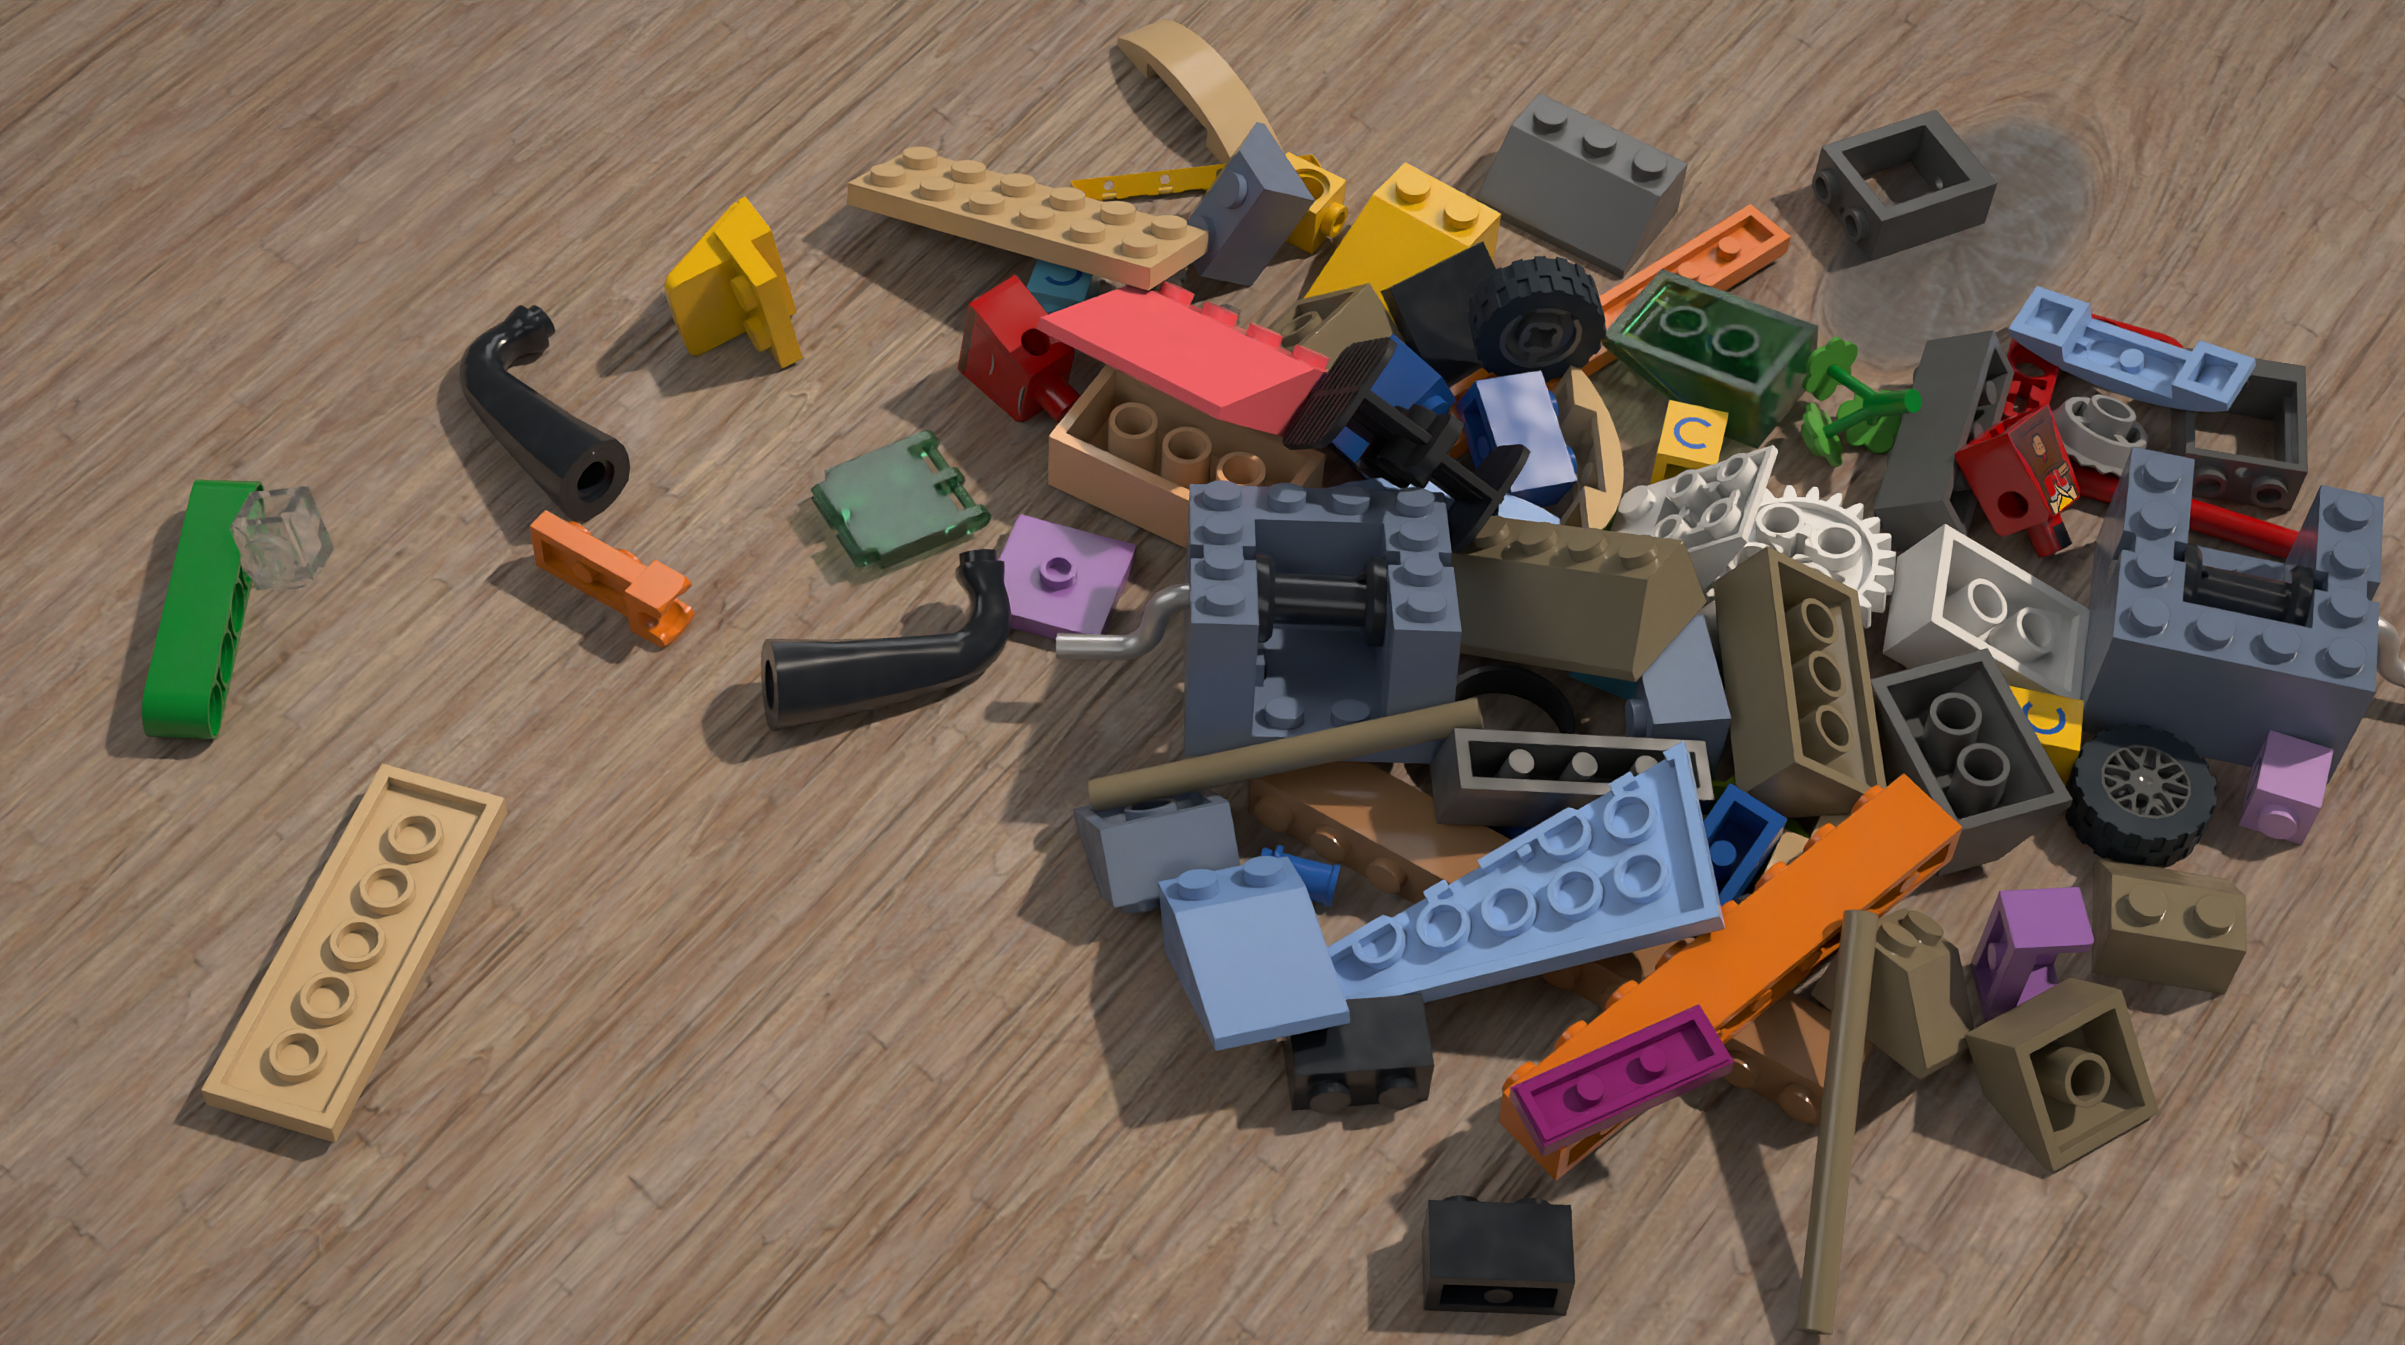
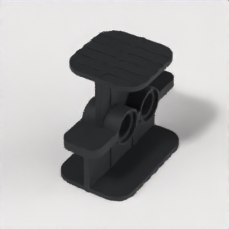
(1402, 442)

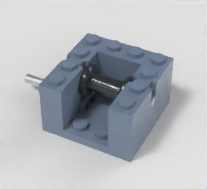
(1322, 588)
(2229, 639)

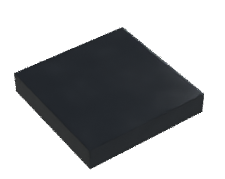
(1434, 308)

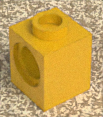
(1328, 211)

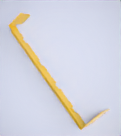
(1149, 182)

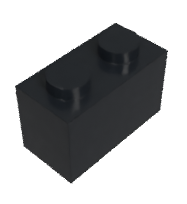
(1370, 1061)
(1497, 1256)

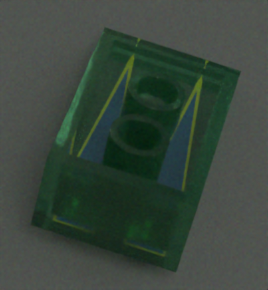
(1715, 352)

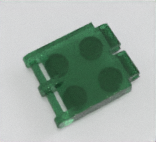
(894, 505)

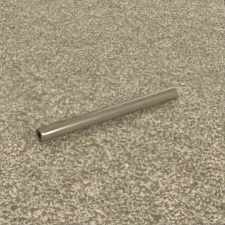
(1283, 755)
(1837, 1123)

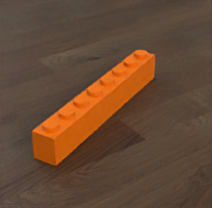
(1768, 940)

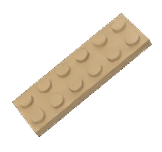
(1029, 217)
(355, 954)

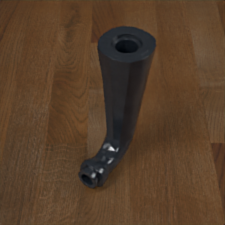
(562, 454)
(843, 677)

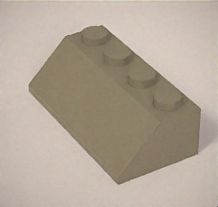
(1573, 596)
(1797, 687)

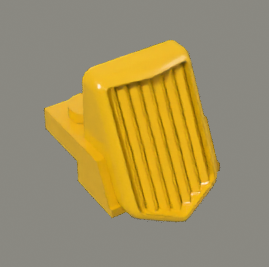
(733, 287)

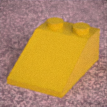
(1405, 230)

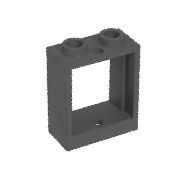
(1955, 174)
(2272, 393)

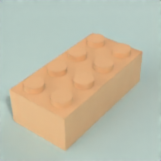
(1142, 450)

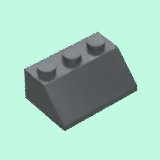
(1583, 185)
(1970, 751)

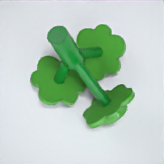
(1869, 418)

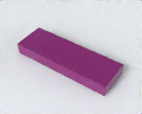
(1620, 1080)

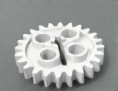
(1827, 540)

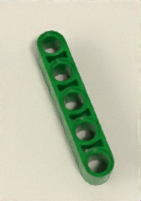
(199, 618)

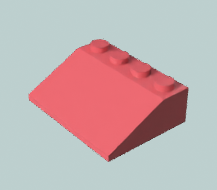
(1194, 354)

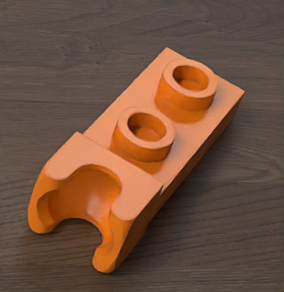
(614, 578)

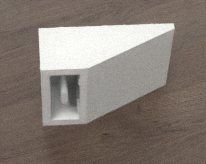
(1704, 508)

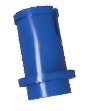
(1317, 876)

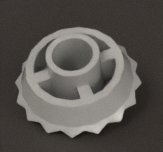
(2099, 432)

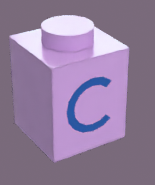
(2286, 787)

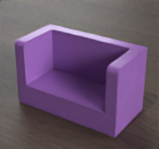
(2023, 942)

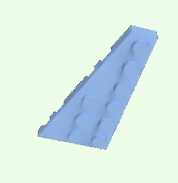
(1559, 896)

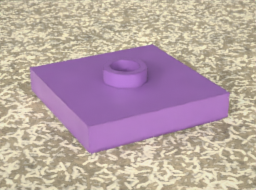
(1063, 577)

